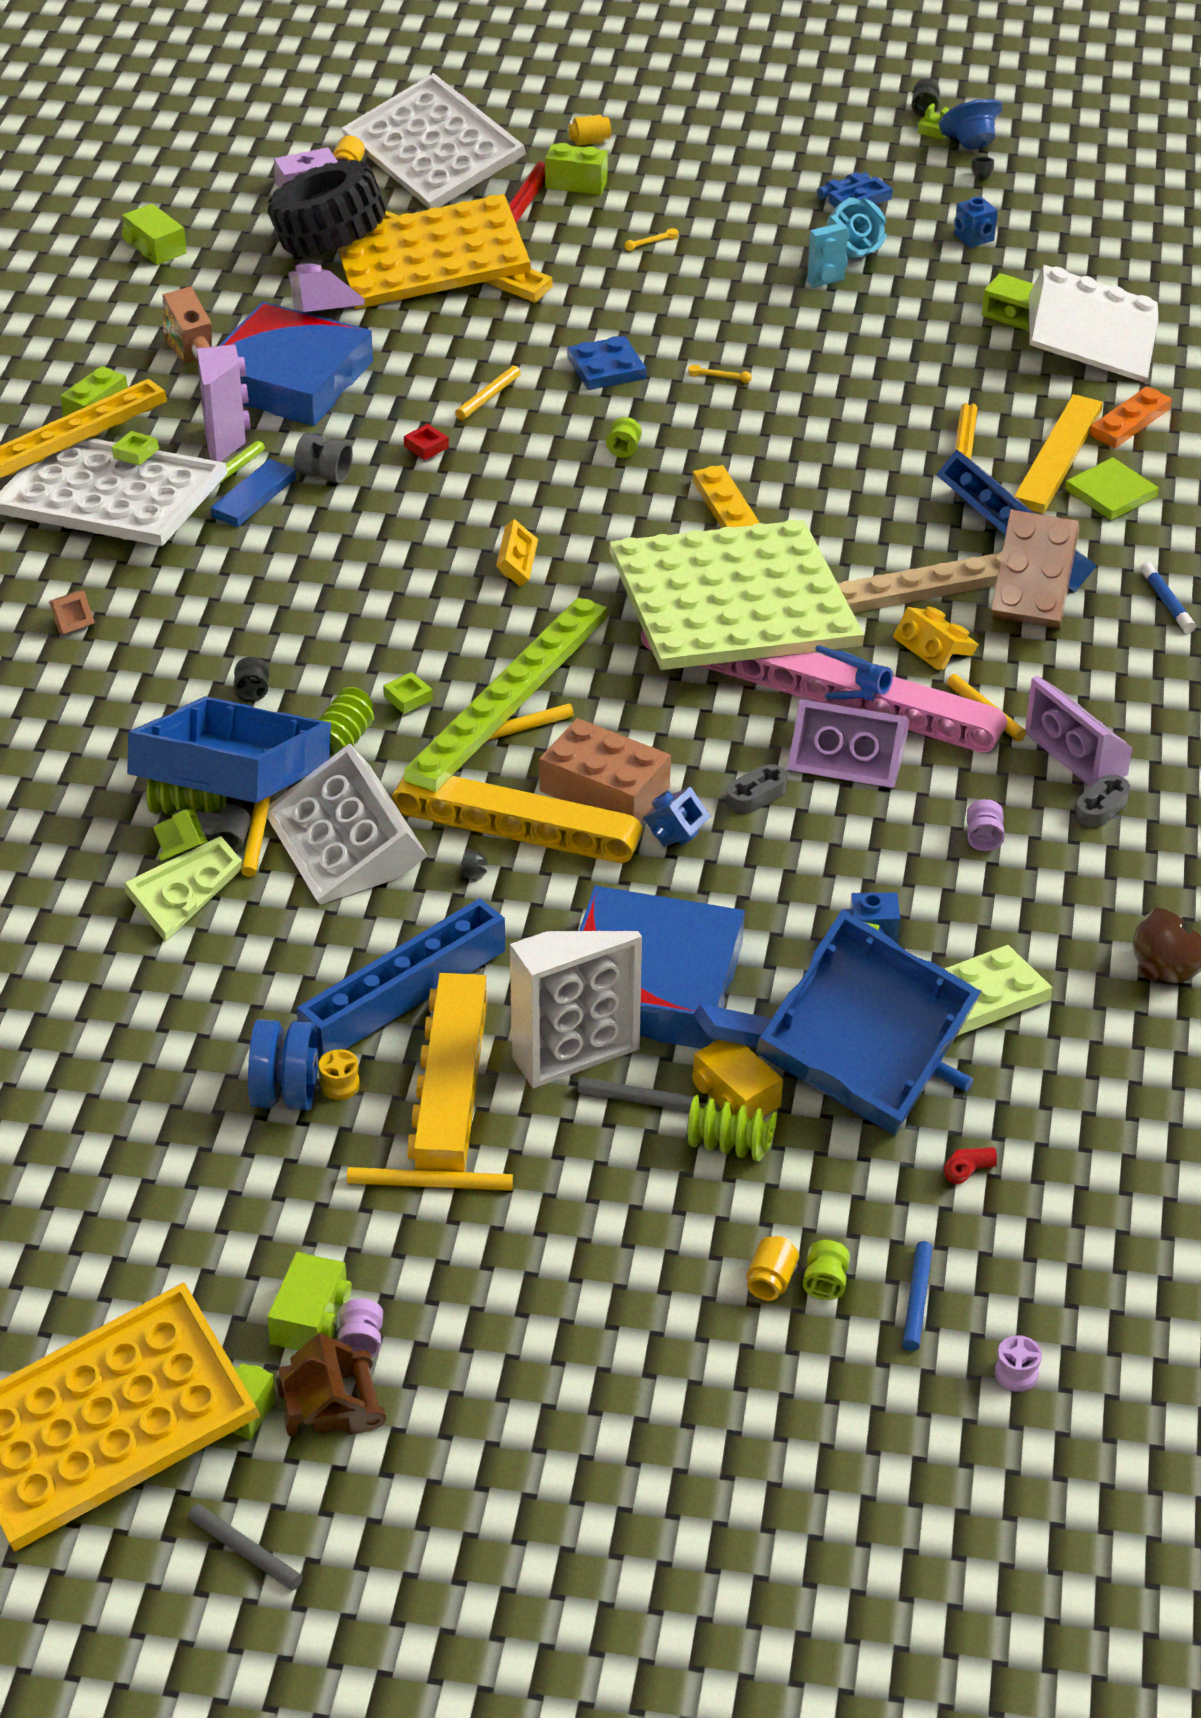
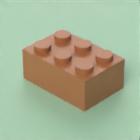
(1035, 569)
(604, 770)

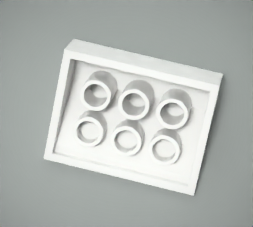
(1092, 322)
(344, 829)
(574, 1001)

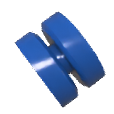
(283, 1064)

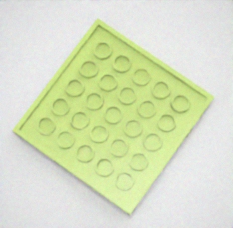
(734, 594)

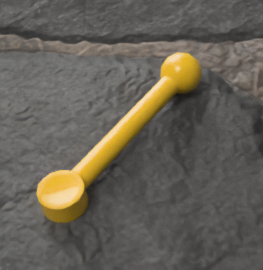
(671, 234)
(696, 370)

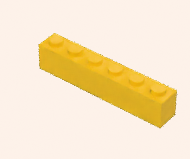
(450, 1073)

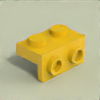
(933, 637)

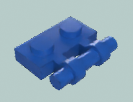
(855, 186)

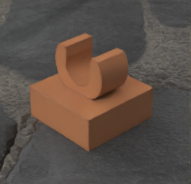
(71, 612)

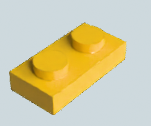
(517, 553)

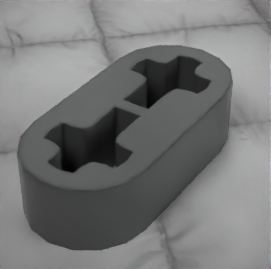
(756, 789)
(1096, 797)

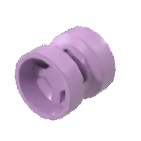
(985, 825)
(361, 1325)

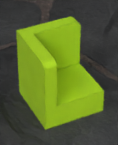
(179, 834)

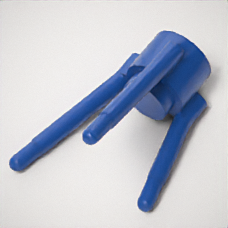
(870, 677)

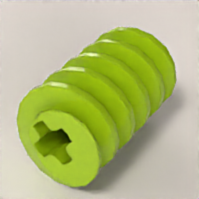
(349, 718)
(173, 797)
(730, 1129)

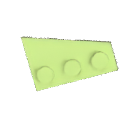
(183, 885)

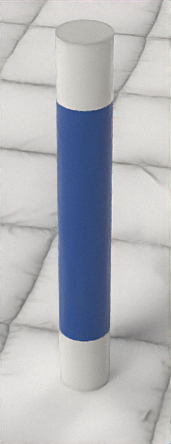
(1168, 598)

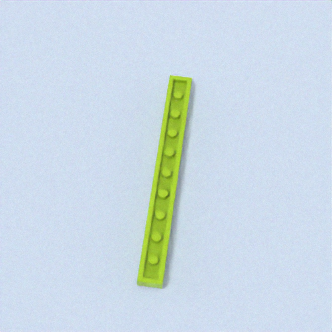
(504, 695)

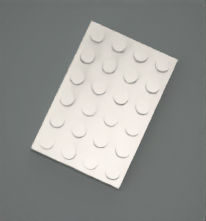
(434, 141)
(110, 496)

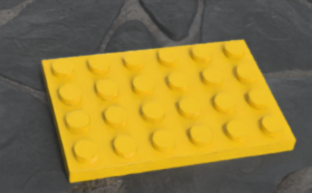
(435, 251)
(112, 1413)

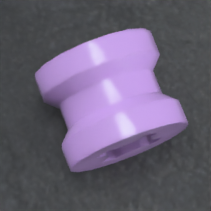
(1027, 1359)

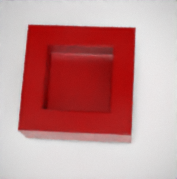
(426, 441)

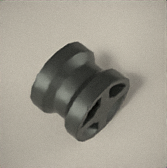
(245, 685)

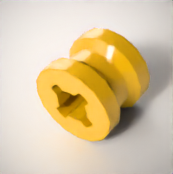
(339, 1074)

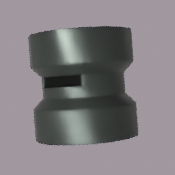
(920, 96)

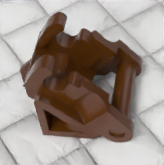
(317, 1393)

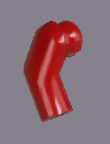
(965, 1161)

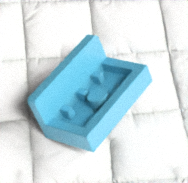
(828, 253)

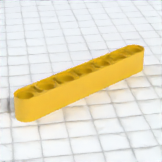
(523, 817)

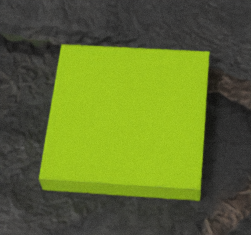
(1112, 488)

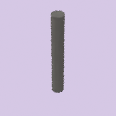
(634, 1094)
(245, 1547)

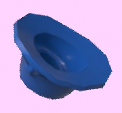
(972, 122)

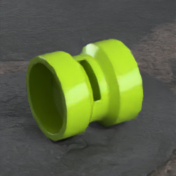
(826, 1270)

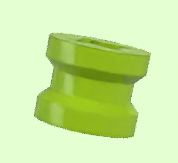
(621, 430)

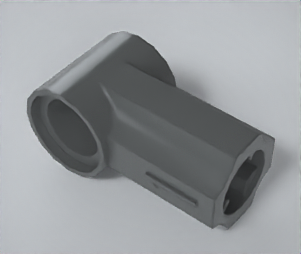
(230, 823)

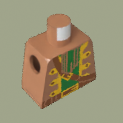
(187, 331)

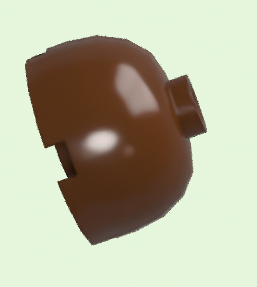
(1166, 949)

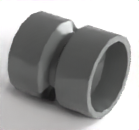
(321, 457)

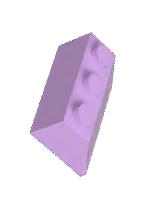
(320, 290)
(223, 399)
(1074, 734)
(848, 743)

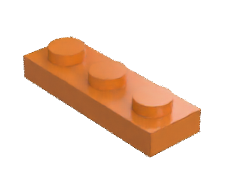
(1130, 417)

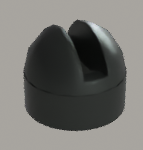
(982, 167)
(472, 864)

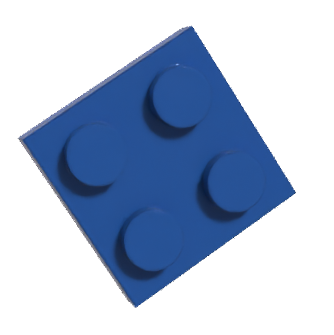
(606, 362)

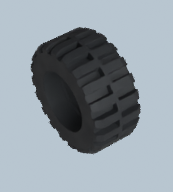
(326, 208)

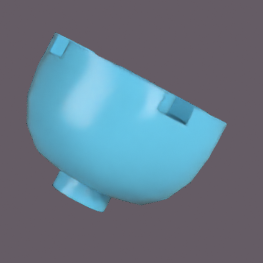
(864, 224)

